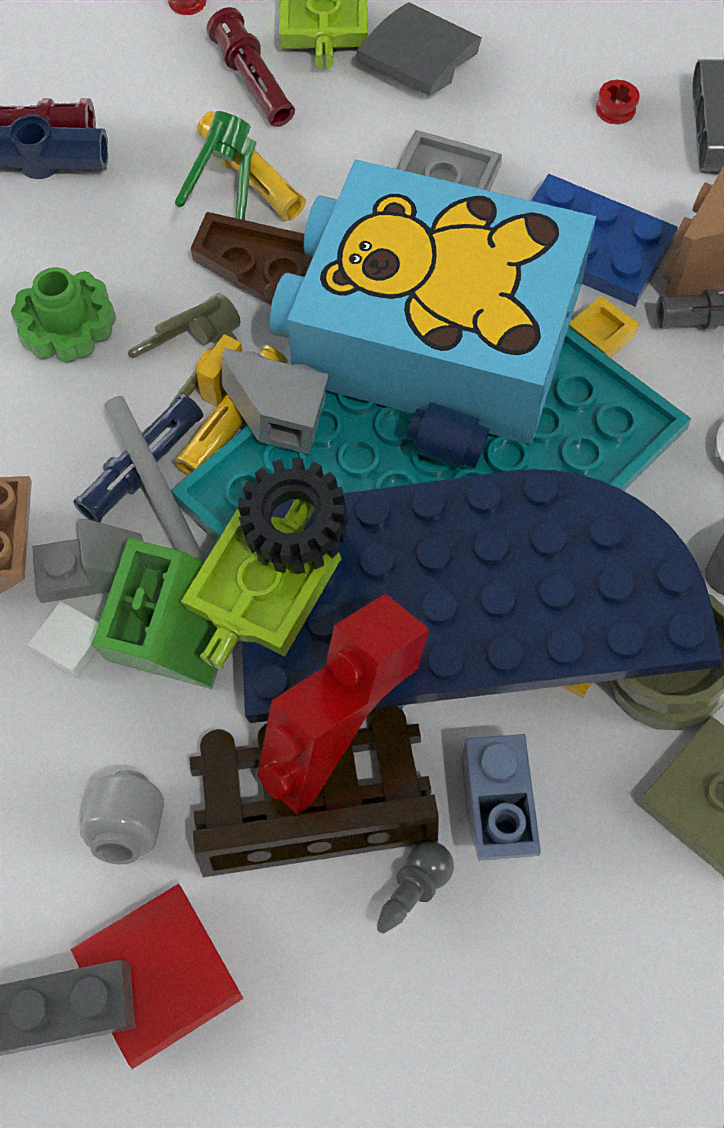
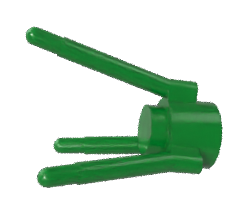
(224, 140)

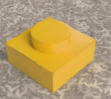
(605, 326)
(210, 370)

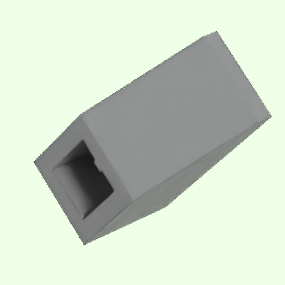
(275, 398)

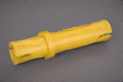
(263, 179)
(218, 427)

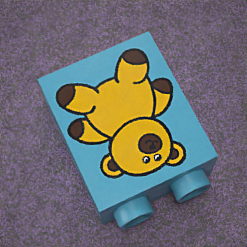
(435, 296)

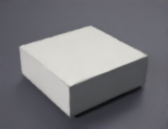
(65, 639)

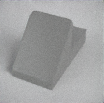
(82, 564)

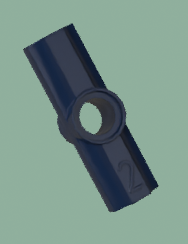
(44, 149)

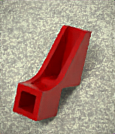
(322, 714)

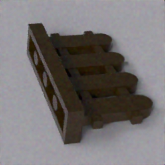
(339, 821)

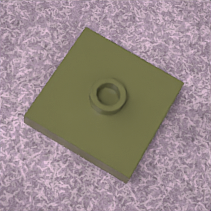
(691, 795)

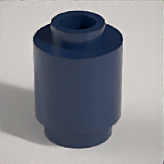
(447, 436)

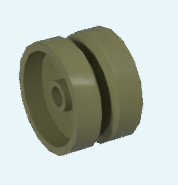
(678, 698)

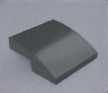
(418, 48)

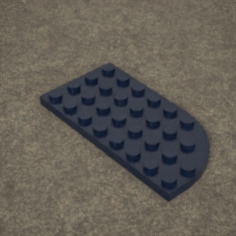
(517, 580)

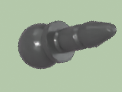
(426, 869)

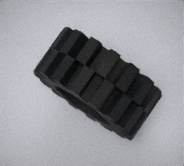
(288, 485)

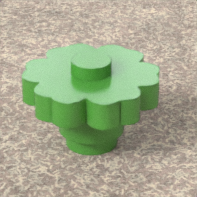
(63, 314)

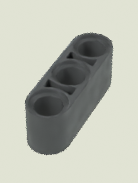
(709, 113)

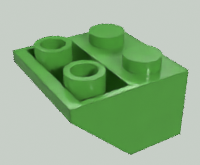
(146, 621)

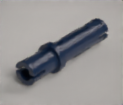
(97, 499)

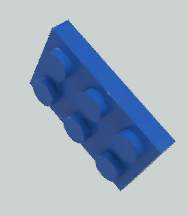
(624, 240)

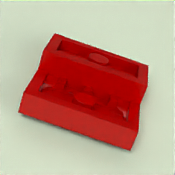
(174, 972)

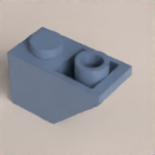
(500, 797)

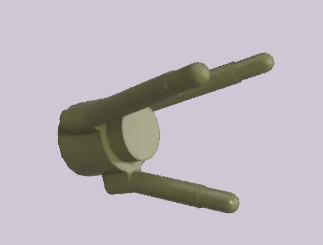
(207, 323)

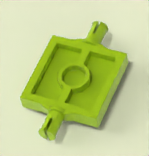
(323, 26)
(253, 599)

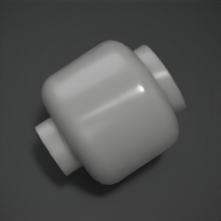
(122, 817)

